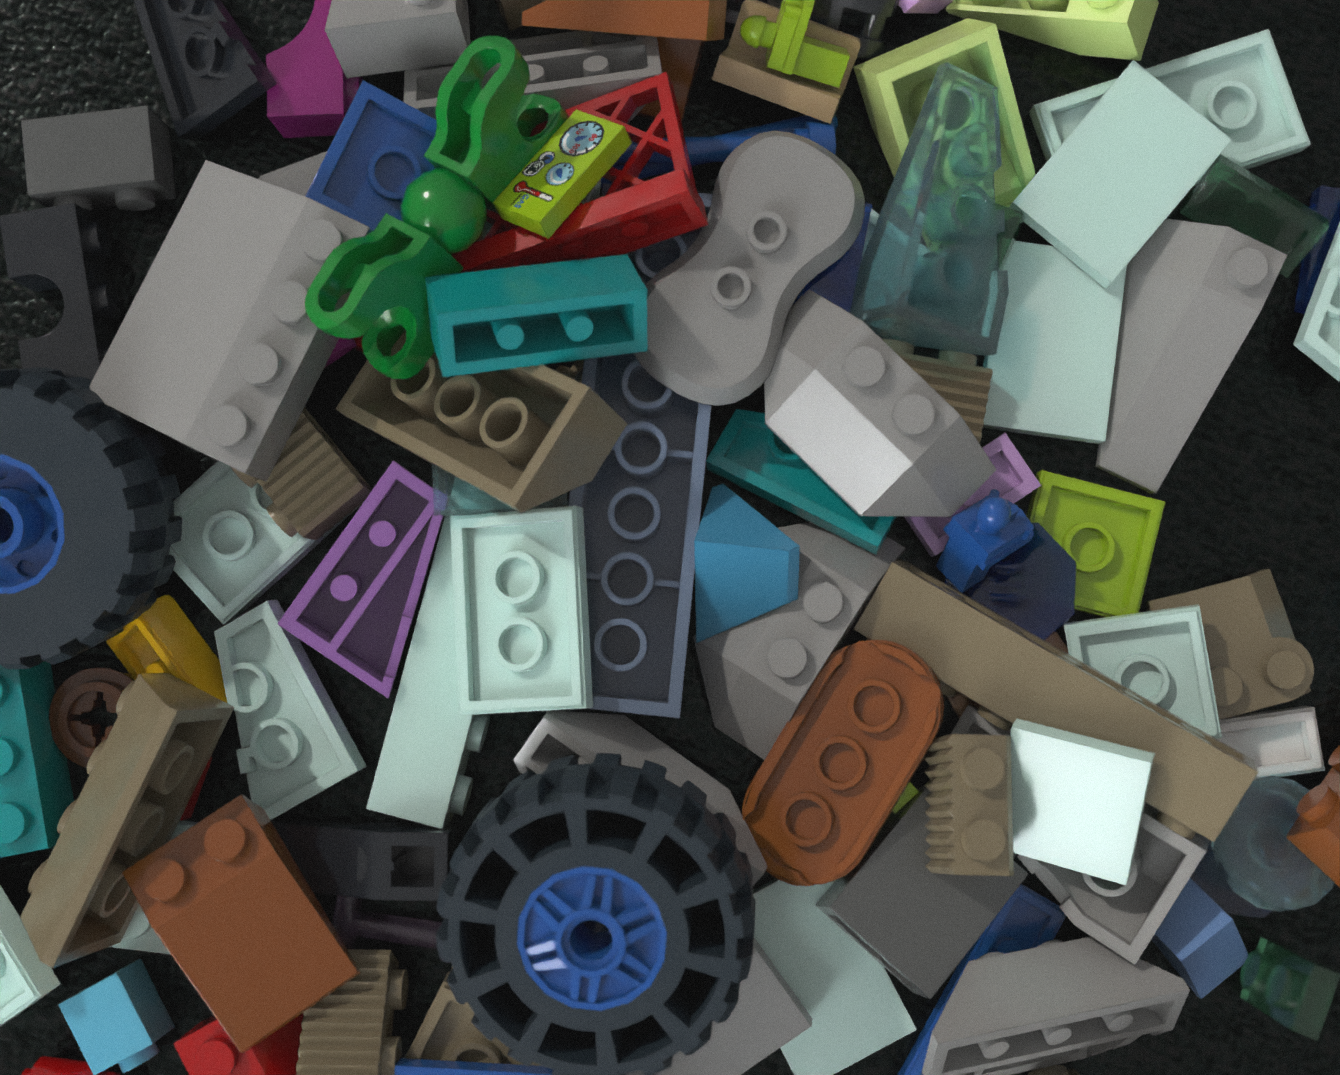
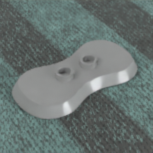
(774, 224)

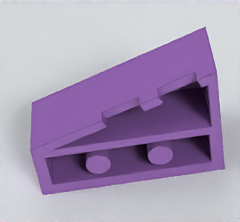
(370, 581)

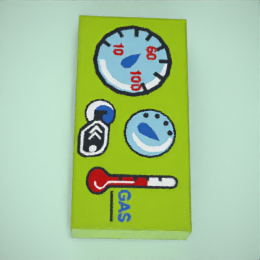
(562, 173)

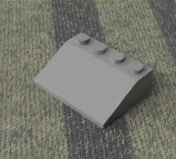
(221, 324)

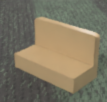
(746, 68)

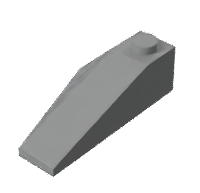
(1180, 326)
(1109, 911)

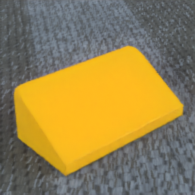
(168, 643)

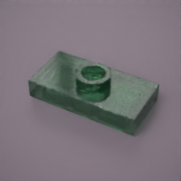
(1254, 207)

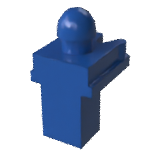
(982, 538)

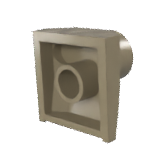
(1247, 643)

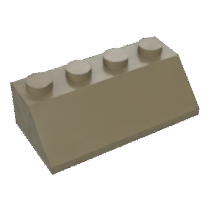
(502, 431)
(124, 813)

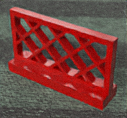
(632, 210)

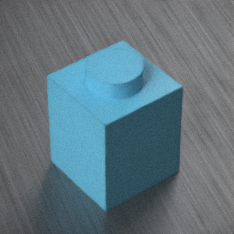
(118, 1019)

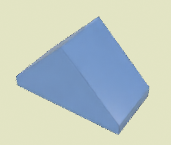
(1200, 940)

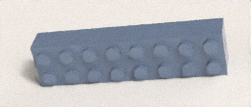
(643, 524)

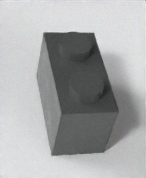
(99, 159)

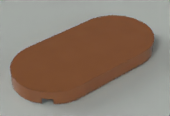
(843, 761)

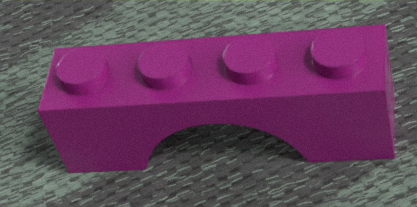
(310, 82)

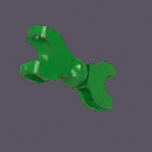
(476, 154)

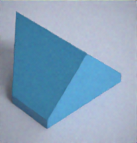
(740, 565)

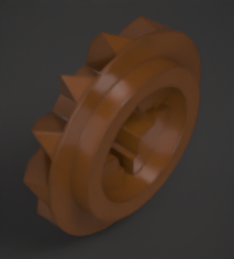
(79, 695)

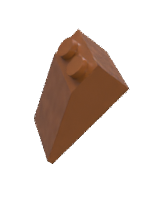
(241, 921)

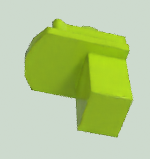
(789, 47)

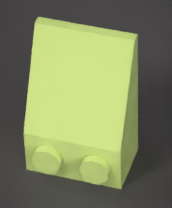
(899, 82)

